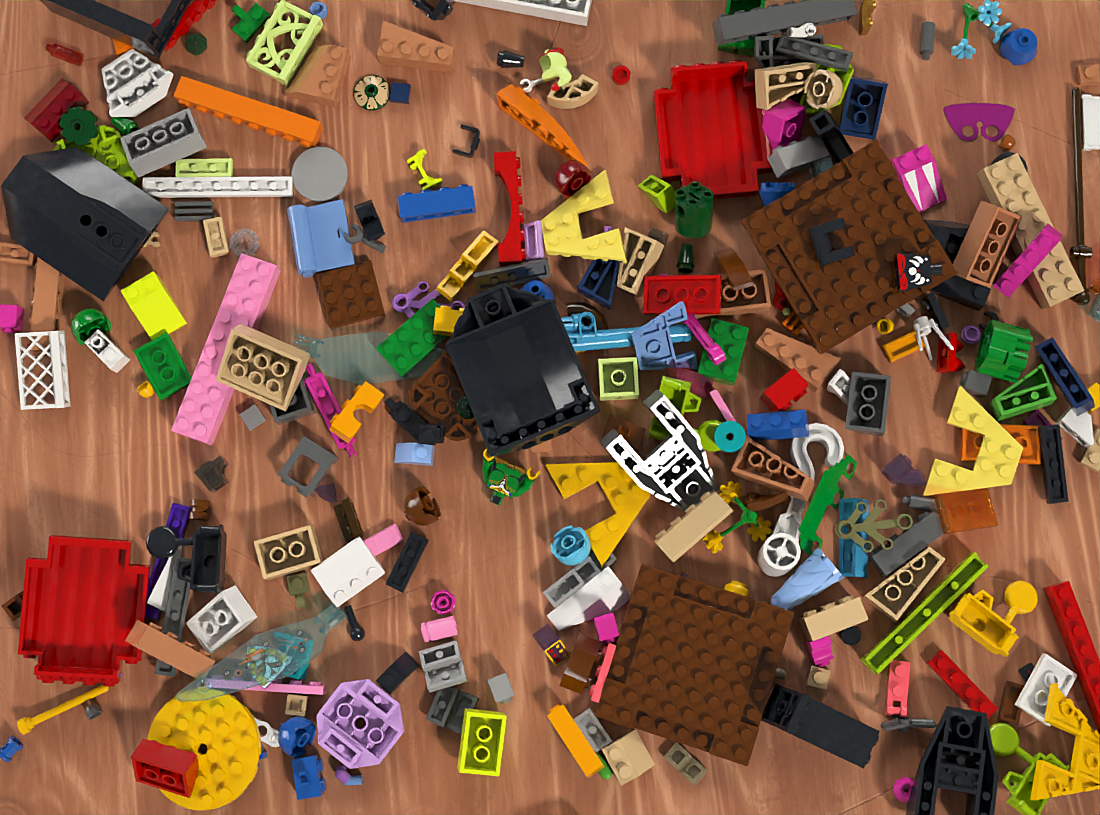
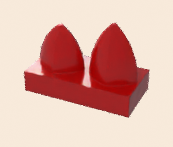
(947, 358)

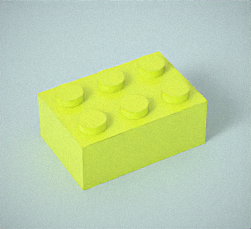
(481, 742)

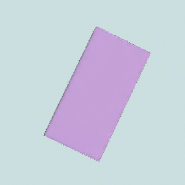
(533, 240)

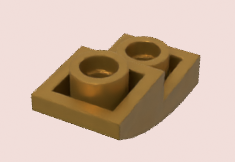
(865, 19)

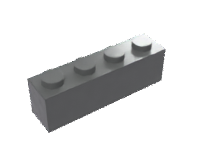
(907, 543)

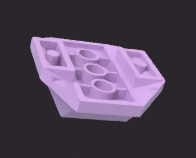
(343, 737)

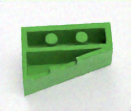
(1024, 396)

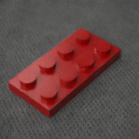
(698, 292)

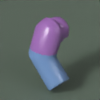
(347, 779)

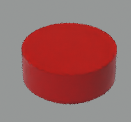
(621, 75)

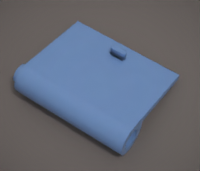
(317, 237)

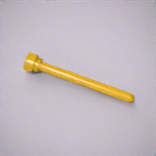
(26, 725)

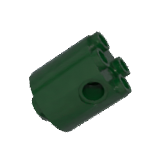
(693, 210)

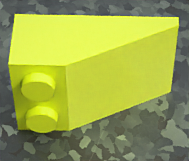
(153, 306)

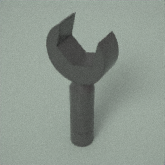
(359, 237)

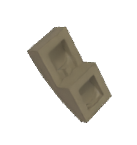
(685, 764)

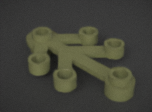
(870, 526)

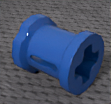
(10, 748)

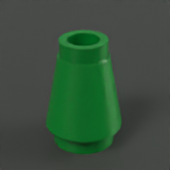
(124, 125)

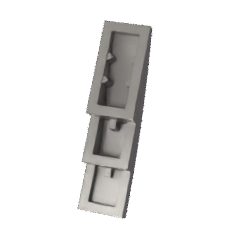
(576, 579)

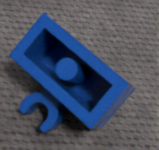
(308, 776)

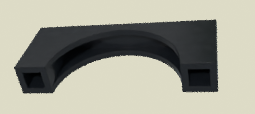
(831, 135)

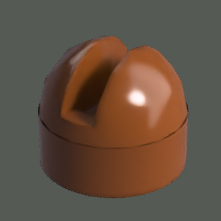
(1007, 142)

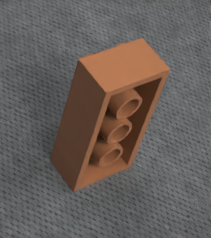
(746, 300)

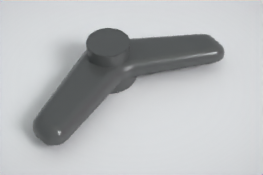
(903, 724)

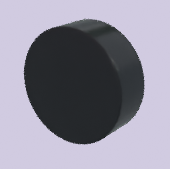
(850, 635)

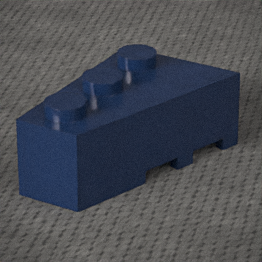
(599, 282)

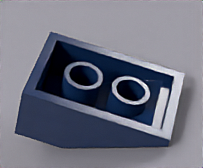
(862, 107)

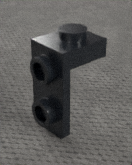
(442, 10)
(369, 220)

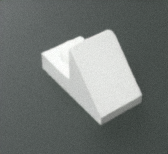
(840, 386)

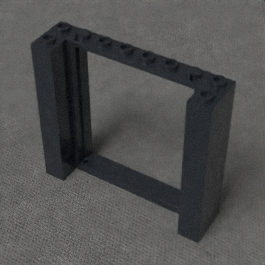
(120, 25)

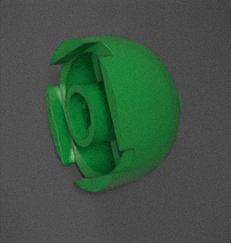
(87, 323)

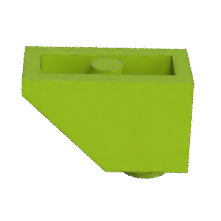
(659, 193)

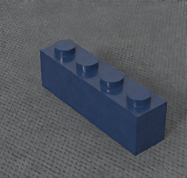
(1065, 376)

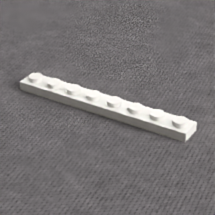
(218, 187)

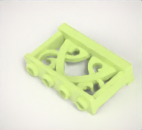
(271, 30)

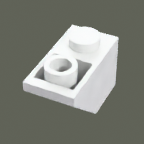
(107, 351)

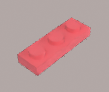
(602, 671)

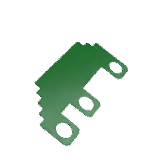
(822, 497)

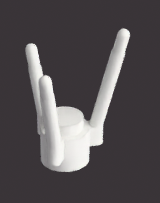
(922, 328)

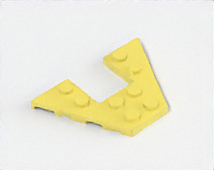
(563, 230)
(996, 457)

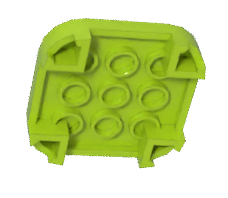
(108, 150)

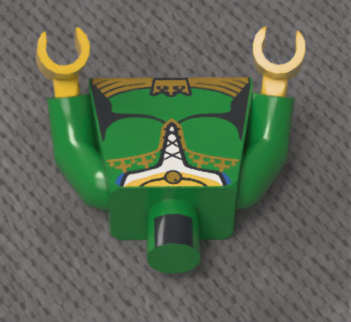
(506, 478)

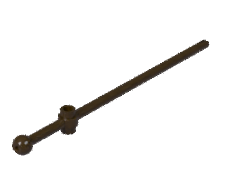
(1080, 251)

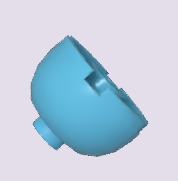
(571, 545)

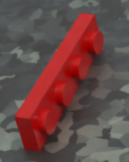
(961, 684)

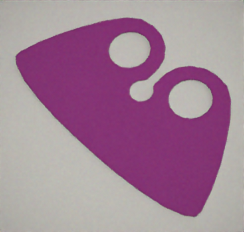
(970, 113)

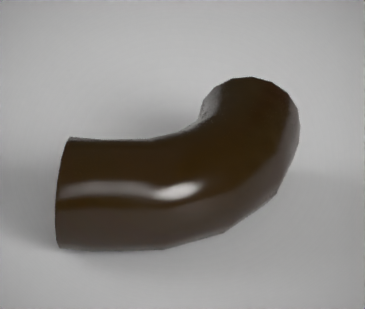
(580, 307)

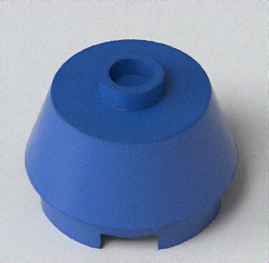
(1019, 46)
(774, 190)

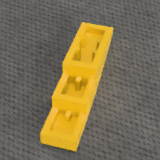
(467, 265)

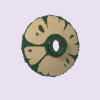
(376, 99)

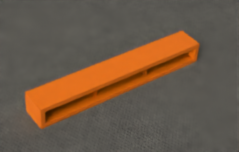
(248, 112)

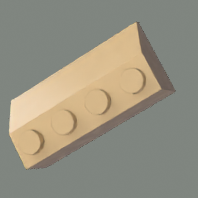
(693, 525)

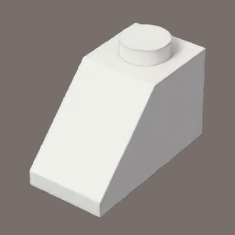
(1077, 427)

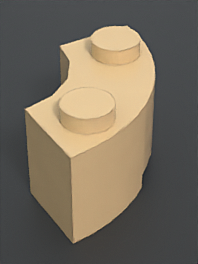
(573, 93)

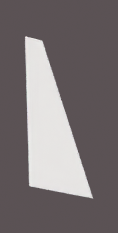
(160, 593)

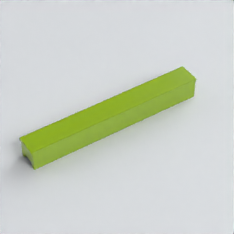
(924, 613)

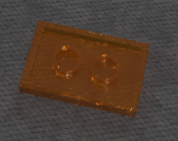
(966, 510)

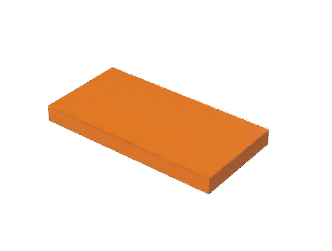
(1025, 435)

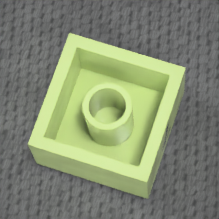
(618, 378)

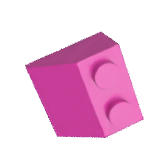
(784, 123)

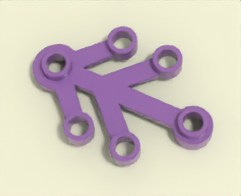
(410, 303)

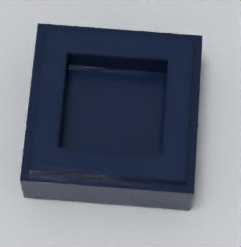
(400, 93)

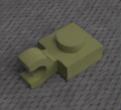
(298, 586)

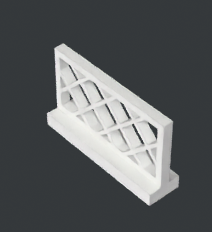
(59, 370)

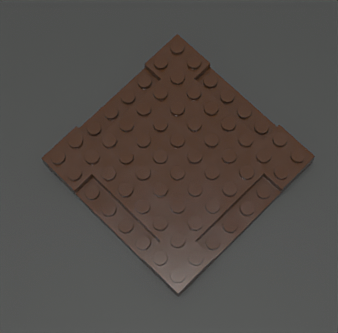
(879, 223)
(694, 664)

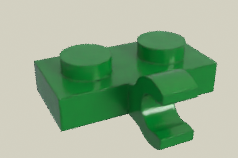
(250, 21)

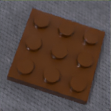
(350, 294)

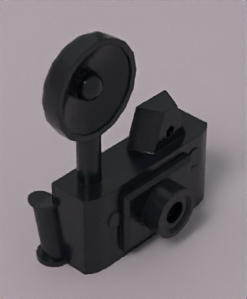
(207, 555)

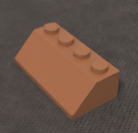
(986, 243)

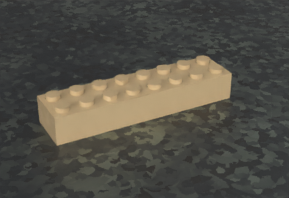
(1011, 189)

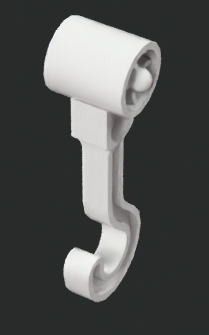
(782, 548)

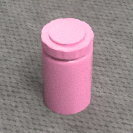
(439, 629)

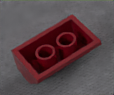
(48, 112)

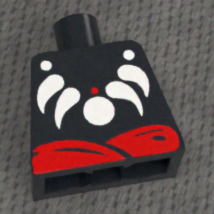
(914, 271)

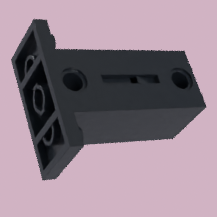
(820, 725)

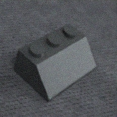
(868, 403)

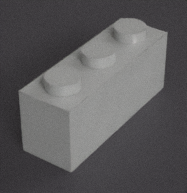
(797, 155)

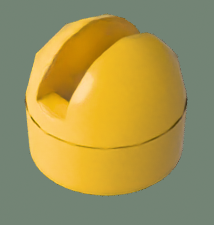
(884, 327)
(145, 389)

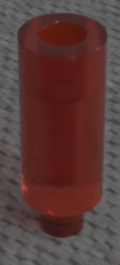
(65, 54)

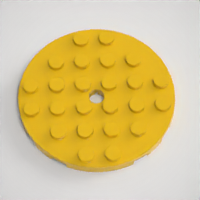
(231, 743)

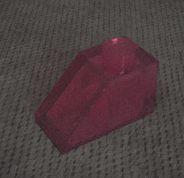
(700, 385)

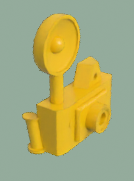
(985, 625)

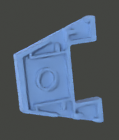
(654, 342)

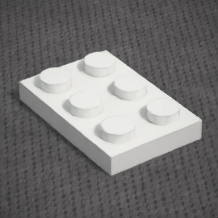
(1036, 690)

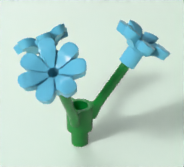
(987, 14)

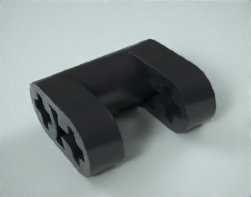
(822, 244)

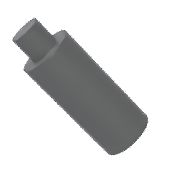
(927, 39)
(920, 502)

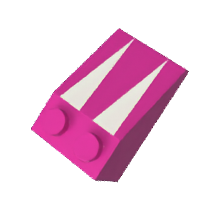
(920, 177)

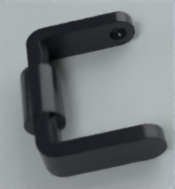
(474, 145)

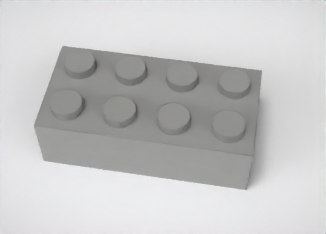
(163, 142)

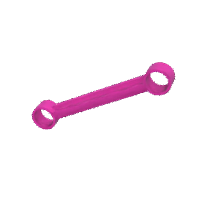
(712, 349)

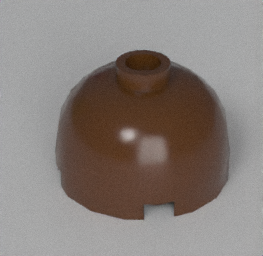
(420, 507)

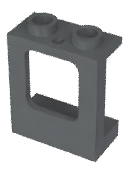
(316, 453)

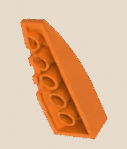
(538, 121)

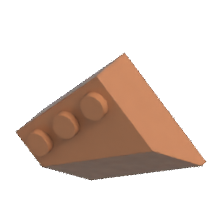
(321, 76)

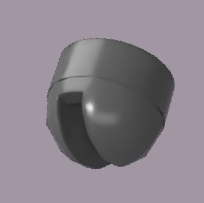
(93, 712)

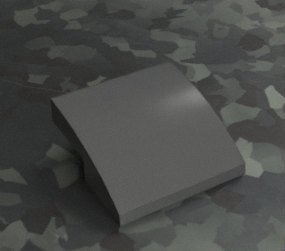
(449, 708)

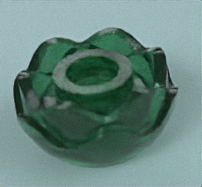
(198, 48)
(462, 410)

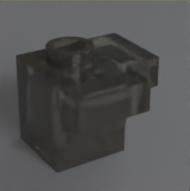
(213, 474)

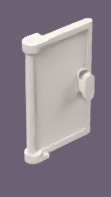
(1091, 122)

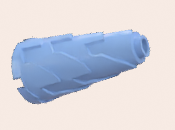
(808, 580)

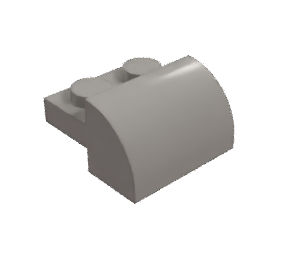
(443, 666)

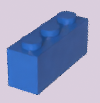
(778, 425)

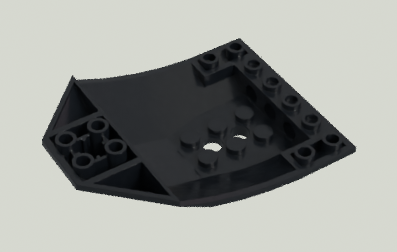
(44, 211)

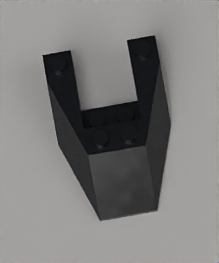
(956, 288)
(958, 760)

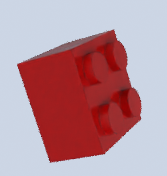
(781, 393)

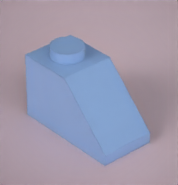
(414, 454)

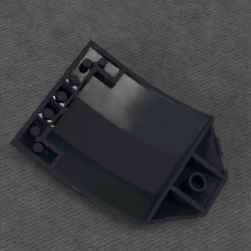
(518, 369)

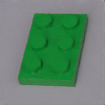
(163, 366)

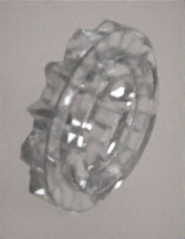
(237, 239)

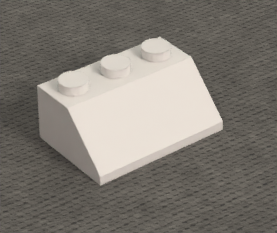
(348, 571)

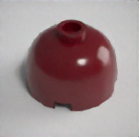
(571, 178)

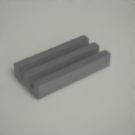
(178, 211)

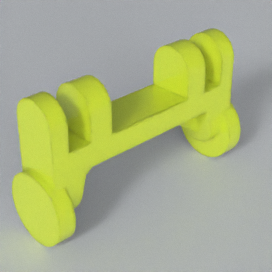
(418, 159)

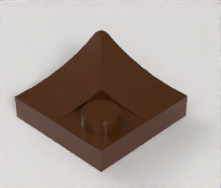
(758, 502)

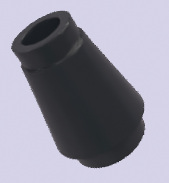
(509, 60)

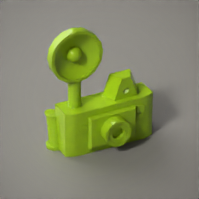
(679, 395)
(1005, 743)

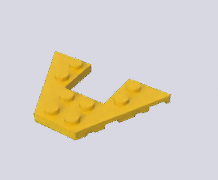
(620, 491)
(1085, 763)

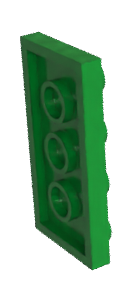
(412, 340)

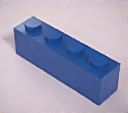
(436, 204)

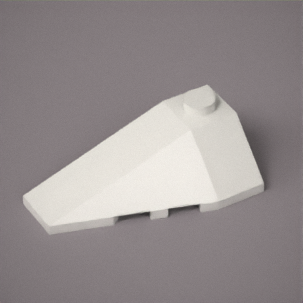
(594, 599)

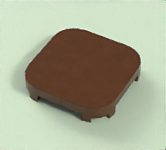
(436, 399)

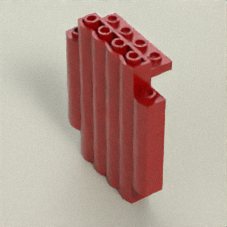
(712, 129)
(82, 609)

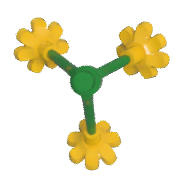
(758, 528)

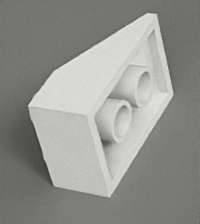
(221, 619)

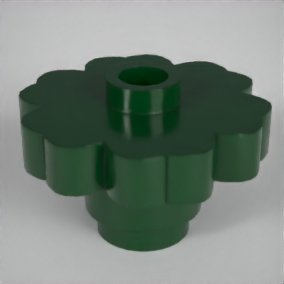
(71, 124)

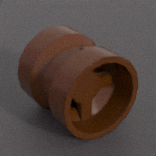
(199, 509)

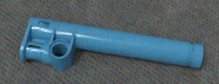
(589, 338)

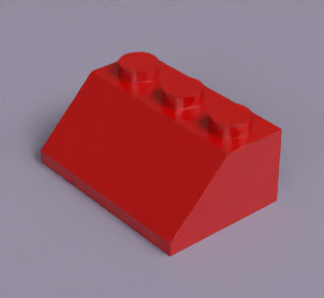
(165, 767)

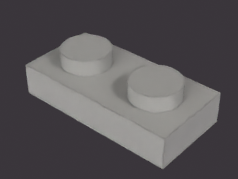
(592, 730)

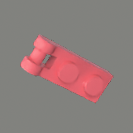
(897, 688)

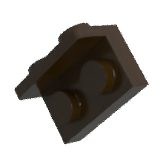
(348, 520)

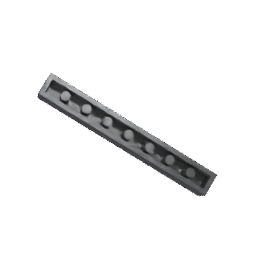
(778, 19)

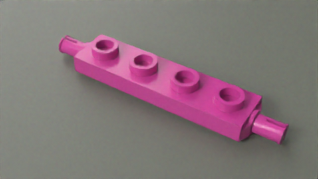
(327, 404)

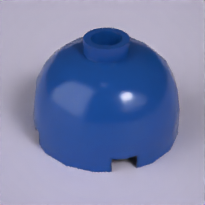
(295, 735)

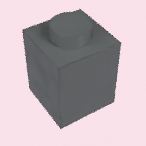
(975, 383)

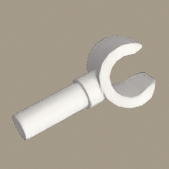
(531, 83)

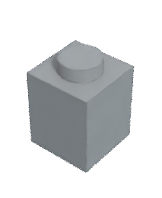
(501, 688)

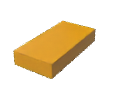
(901, 346)

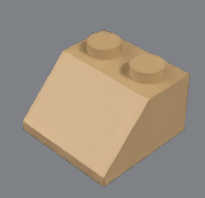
(628, 757)

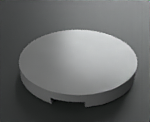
(320, 174)

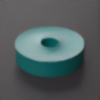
(738, 436)

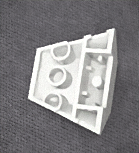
(134, 84)

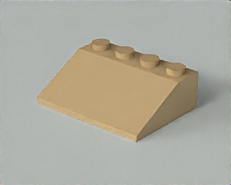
(262, 366)

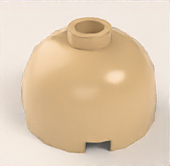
(823, 89)

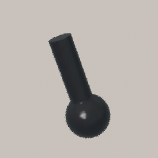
(357, 633)

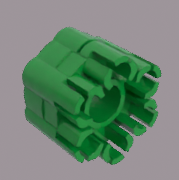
(999, 351)

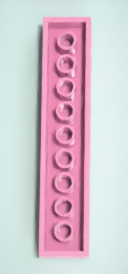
(242, 304)

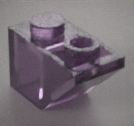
(901, 473)

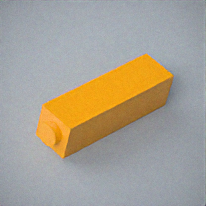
(575, 740)

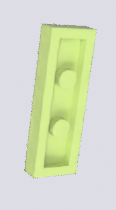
(204, 167)

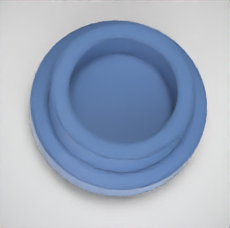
(318, 9)

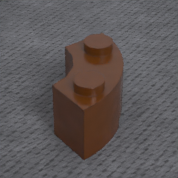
(580, 664)

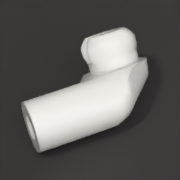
(802, 31)

